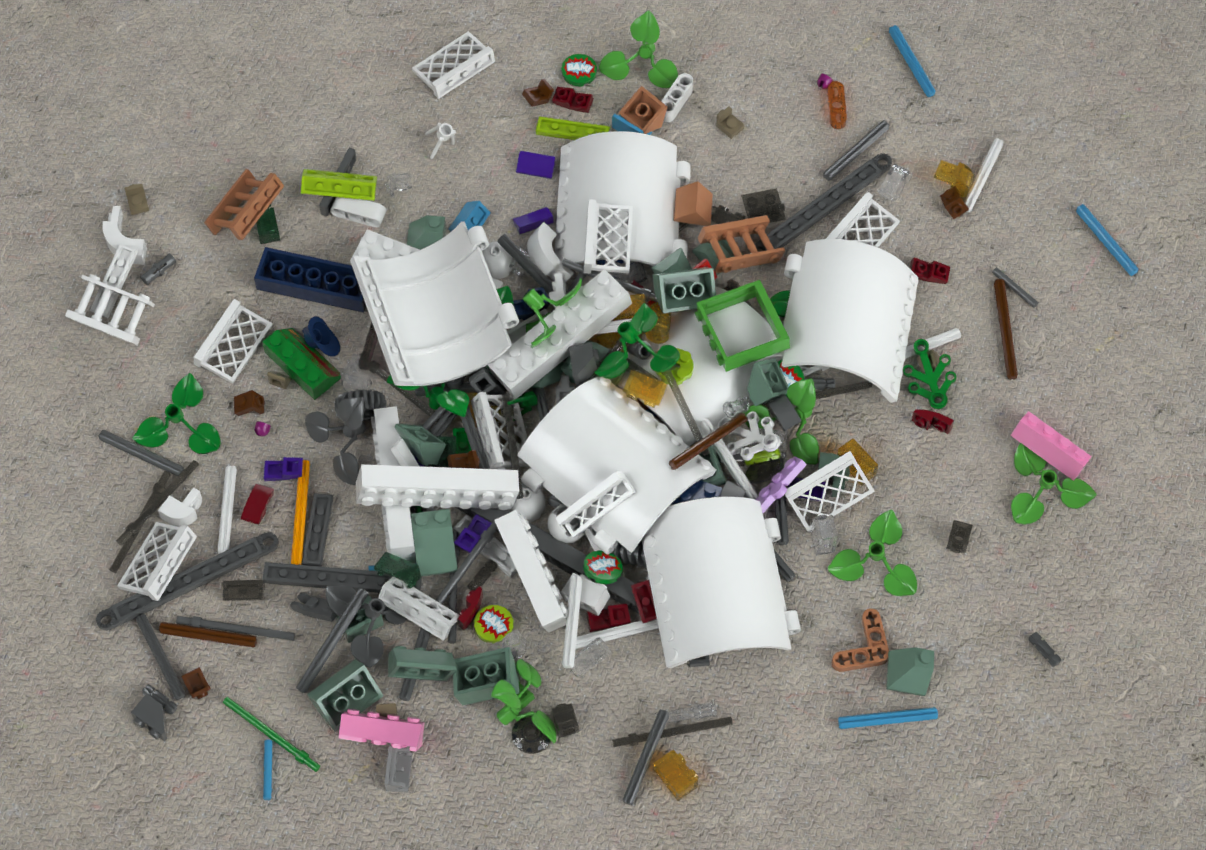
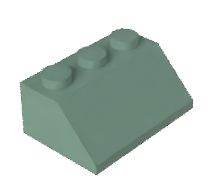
(683, 288)
(421, 664)
(479, 674)
(345, 690)

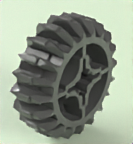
(372, 401)

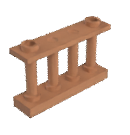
(252, 210)
(743, 229)

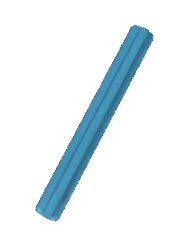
(912, 61)
(1107, 240)
(887, 718)

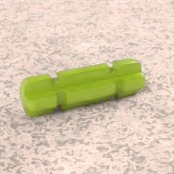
(764, 456)

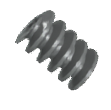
(634, 558)

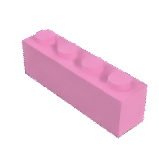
(1051, 445)
(382, 729)

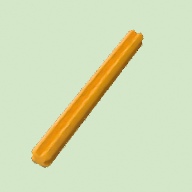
(300, 515)

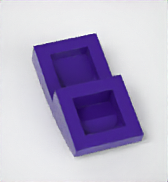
(283, 470)
(471, 535)

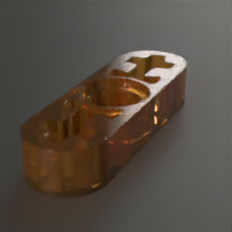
(834, 111)

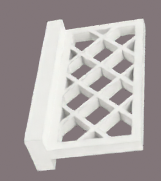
(461, 71)
(857, 214)
(592, 241)
(218, 333)
(489, 431)
(819, 477)
(166, 565)

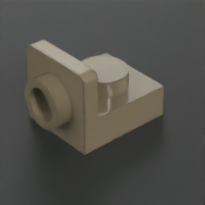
(729, 123)
(136, 199)

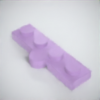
(777, 487)

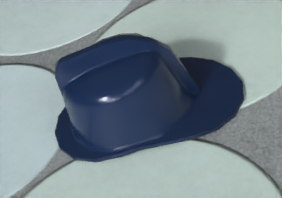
(320, 336)

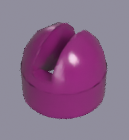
(824, 80)
(262, 428)

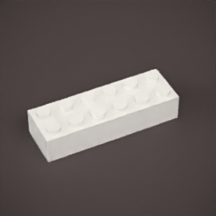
(531, 569)

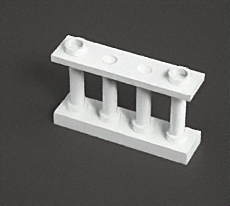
(112, 327)

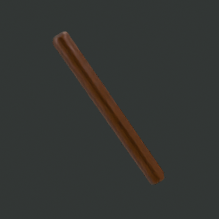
(1005, 328)
(707, 441)

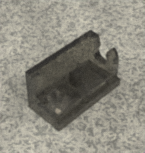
(243, 590)

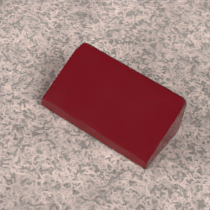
(644, 601)

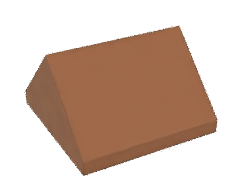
(644, 111)
(693, 204)

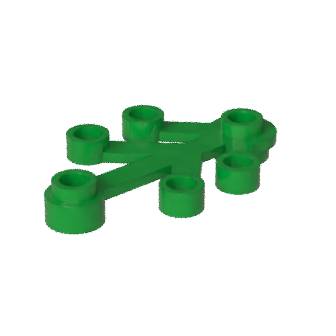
(931, 377)

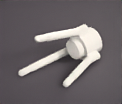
(444, 132)

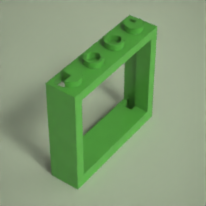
(732, 298)

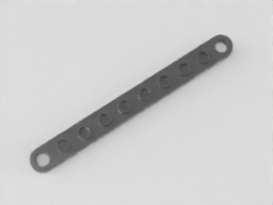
(827, 202)
(189, 580)

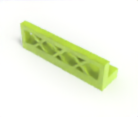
(338, 184)

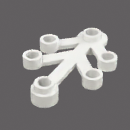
(768, 442)

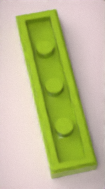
(567, 129)

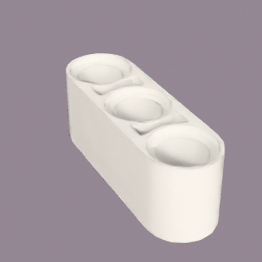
(677, 96)
(359, 211)

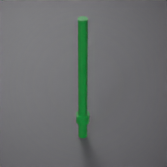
(300, 756)

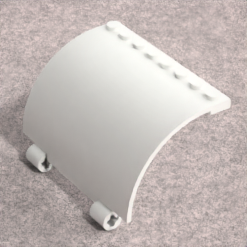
(627, 172)
(436, 309)
(850, 311)
(710, 385)
(604, 433)
(716, 579)

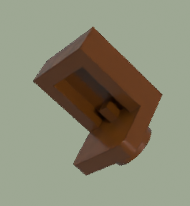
(538, 95)
(953, 202)
(248, 402)
(464, 460)
(196, 683)

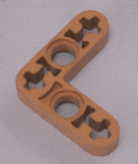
(873, 646)

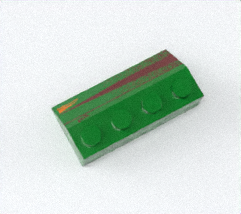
(301, 362)

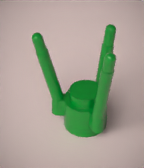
(525, 401)

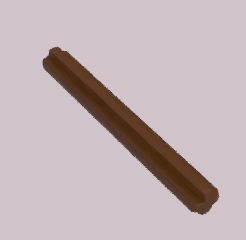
(207, 634)

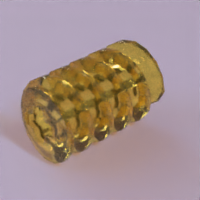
(660, 332)

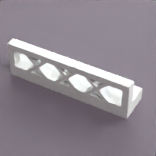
(592, 497)
(416, 609)

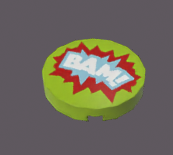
(493, 623)

